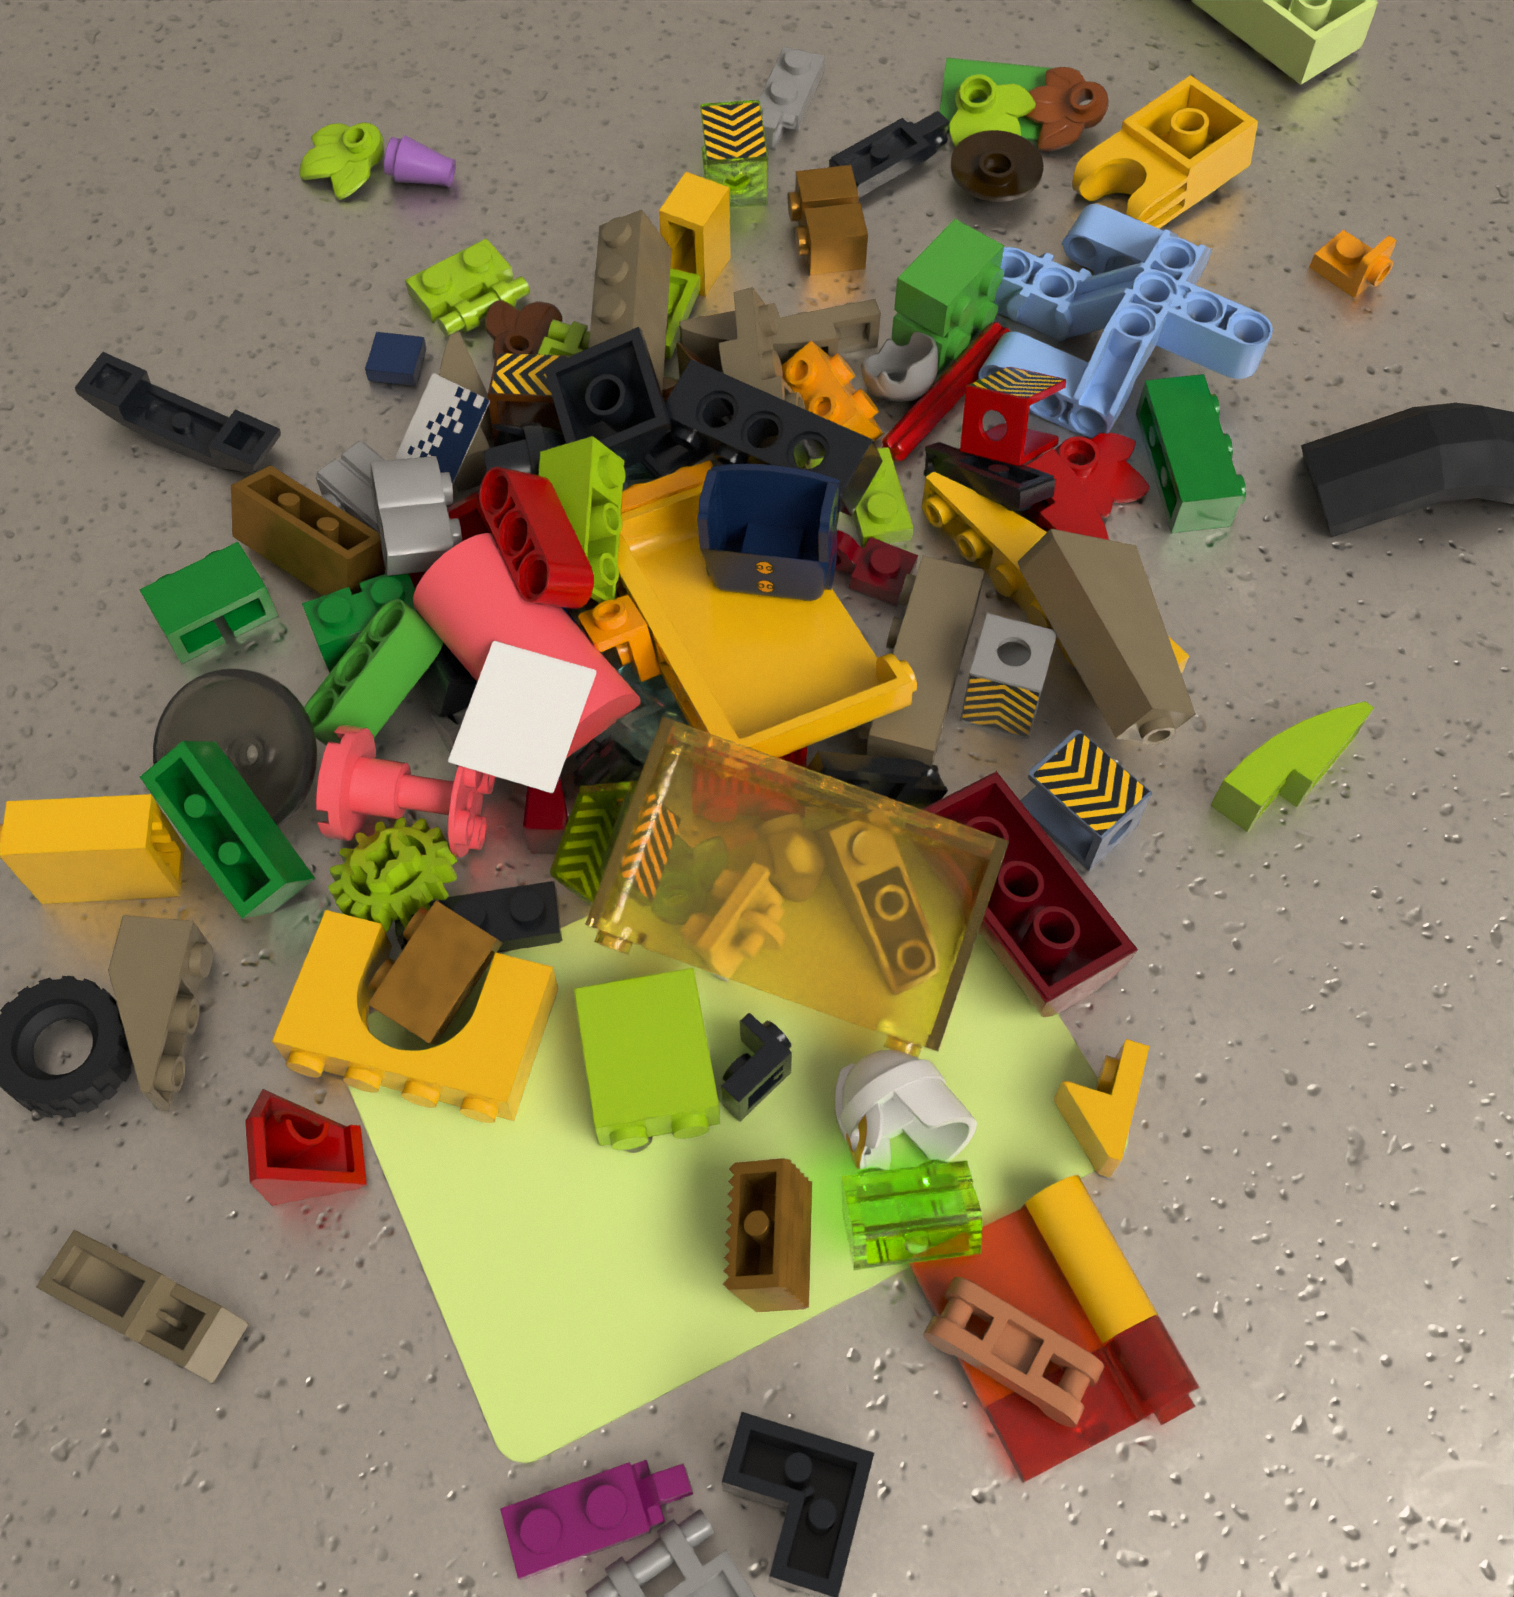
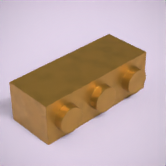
(304, 533)

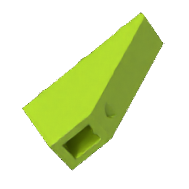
(590, 490)

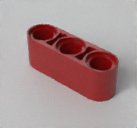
(536, 538)

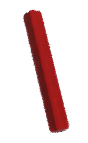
(942, 395)

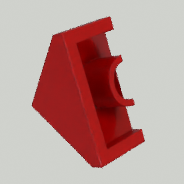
(300, 1152)

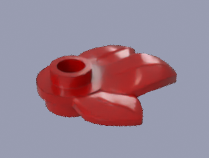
(1105, 469)

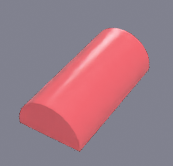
(475, 601)

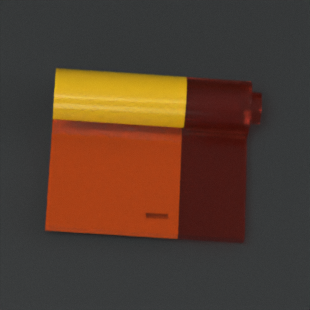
(1071, 1276)

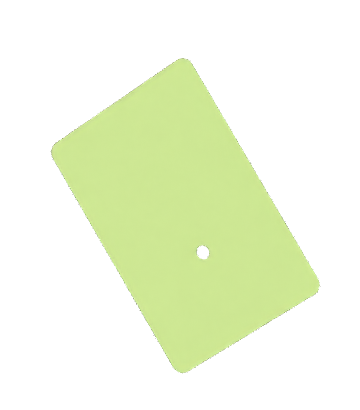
(598, 1270)

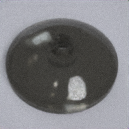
(241, 711)

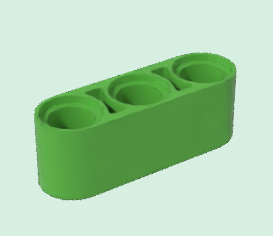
(374, 672)

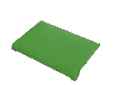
(1001, 73)

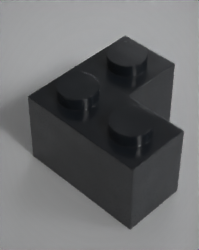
(816, 1485)

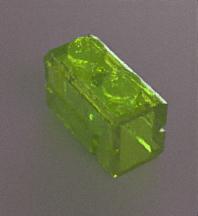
(911, 1214)

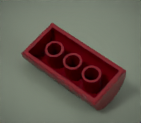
(1040, 912)

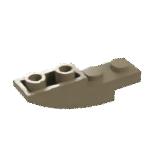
(833, 329)
(752, 353)

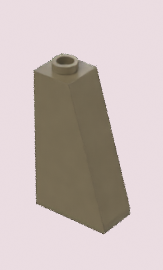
(1111, 630)

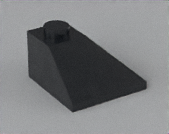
(611, 396)

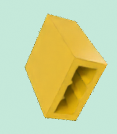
(92, 848)

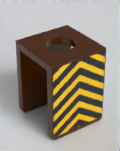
(521, 391)

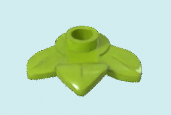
(998, 111)
(343, 155)

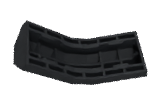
(1412, 463)

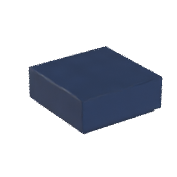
(395, 358)

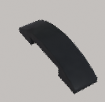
(174, 421)

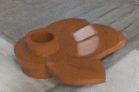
(1060, 109)

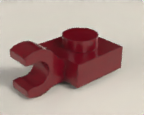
(876, 569)

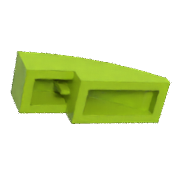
(1288, 764)

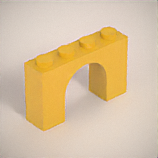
(477, 1069)

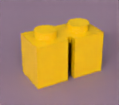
(697, 228)

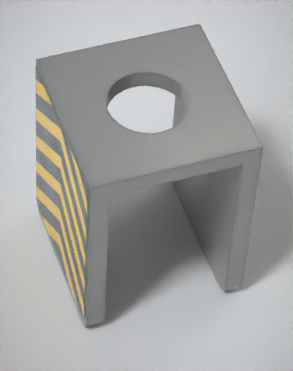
(1007, 675)

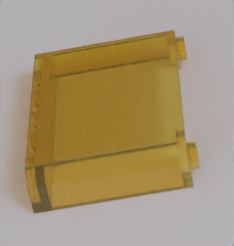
(797, 885)

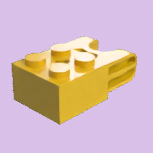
(1170, 153)

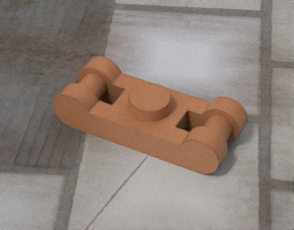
(1014, 1350)

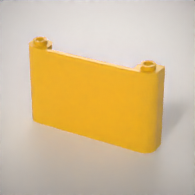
(749, 663)

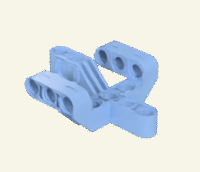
(1142, 300)

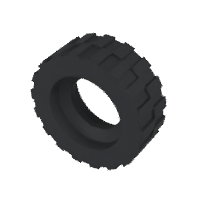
(90, 1082)

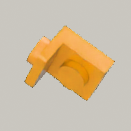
(1353, 263)
(621, 627)

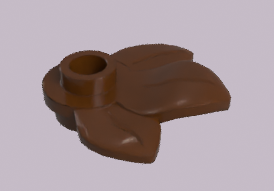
(519, 330)

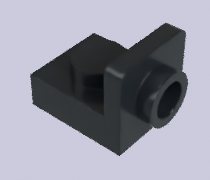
(755, 1077)

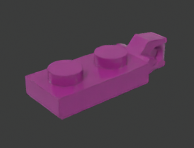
(590, 1515)

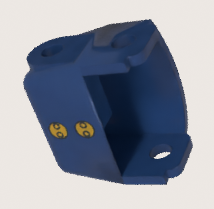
(769, 530)

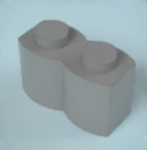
(413, 513)

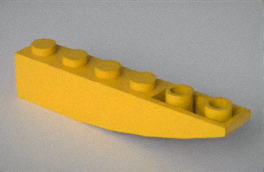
(995, 542)

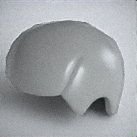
(902, 371)

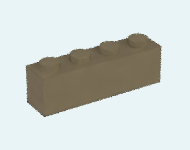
(632, 284)
(933, 642)

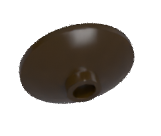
(997, 165)

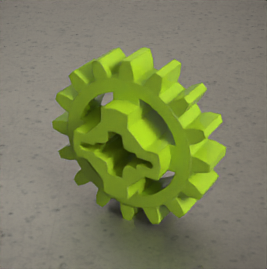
(393, 872)

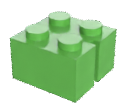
(949, 291)

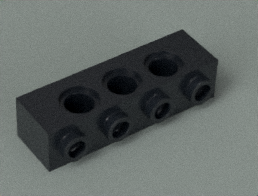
(709, 395)

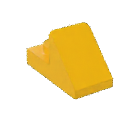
(1104, 1115)

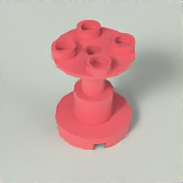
(359, 785)

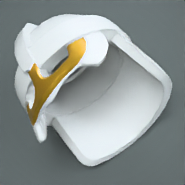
(896, 1095)

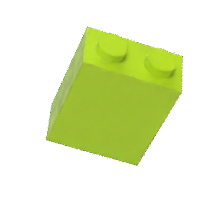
(647, 1059)

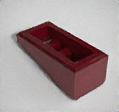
(544, 819)

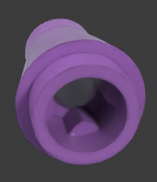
(418, 164)

